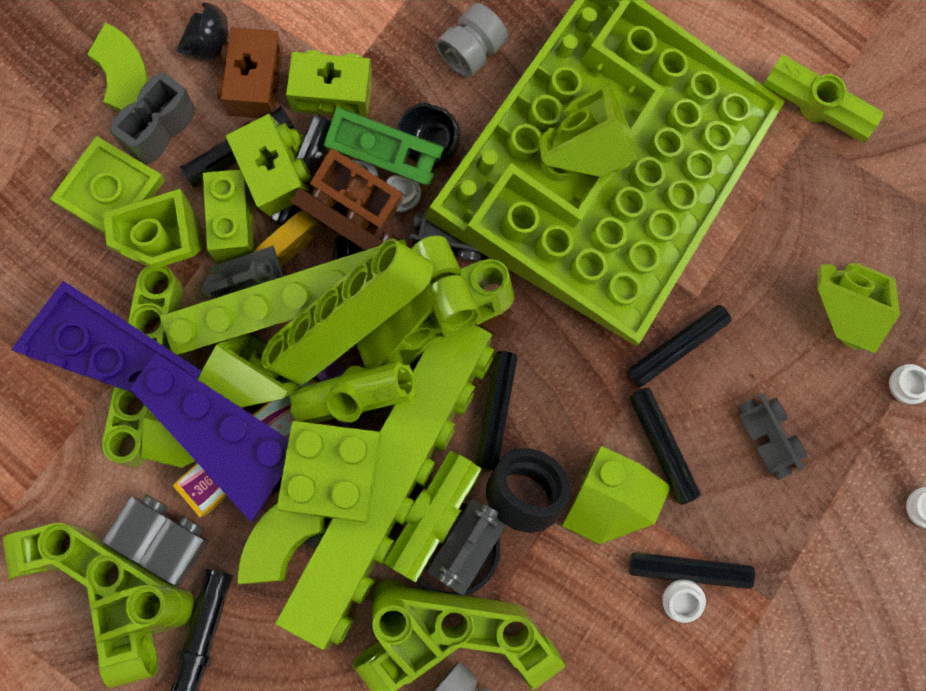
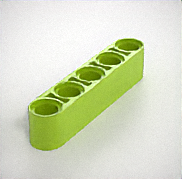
(143, 309)
(347, 312)

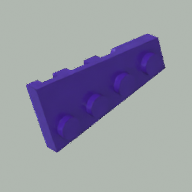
(91, 341)
(225, 440)

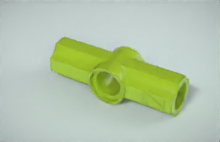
(843, 110)
(353, 393)
(432, 516)

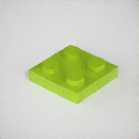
(103, 182)
(329, 471)

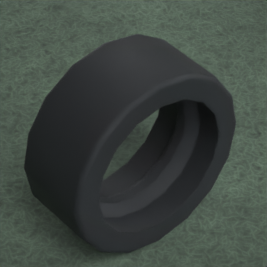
(540, 468)

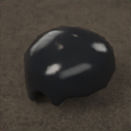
(204, 34)
(434, 125)

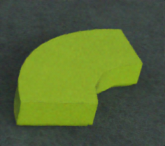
(122, 65)
(274, 543)

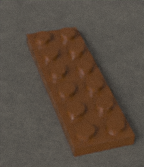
(364, 235)

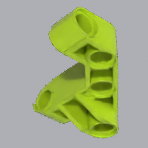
(446, 306)
(121, 612)
(416, 639)

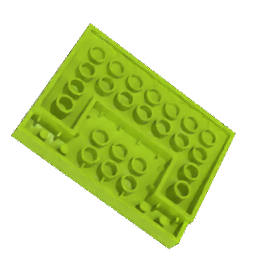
(622, 237)

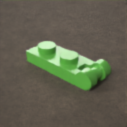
(381, 145)

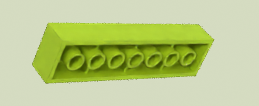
(411, 435)

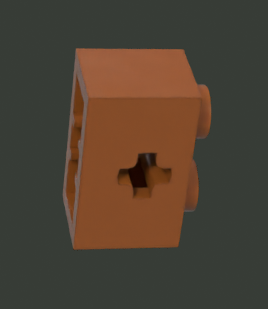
(251, 72)
(357, 189)

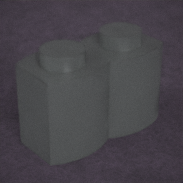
(158, 114)
(156, 539)

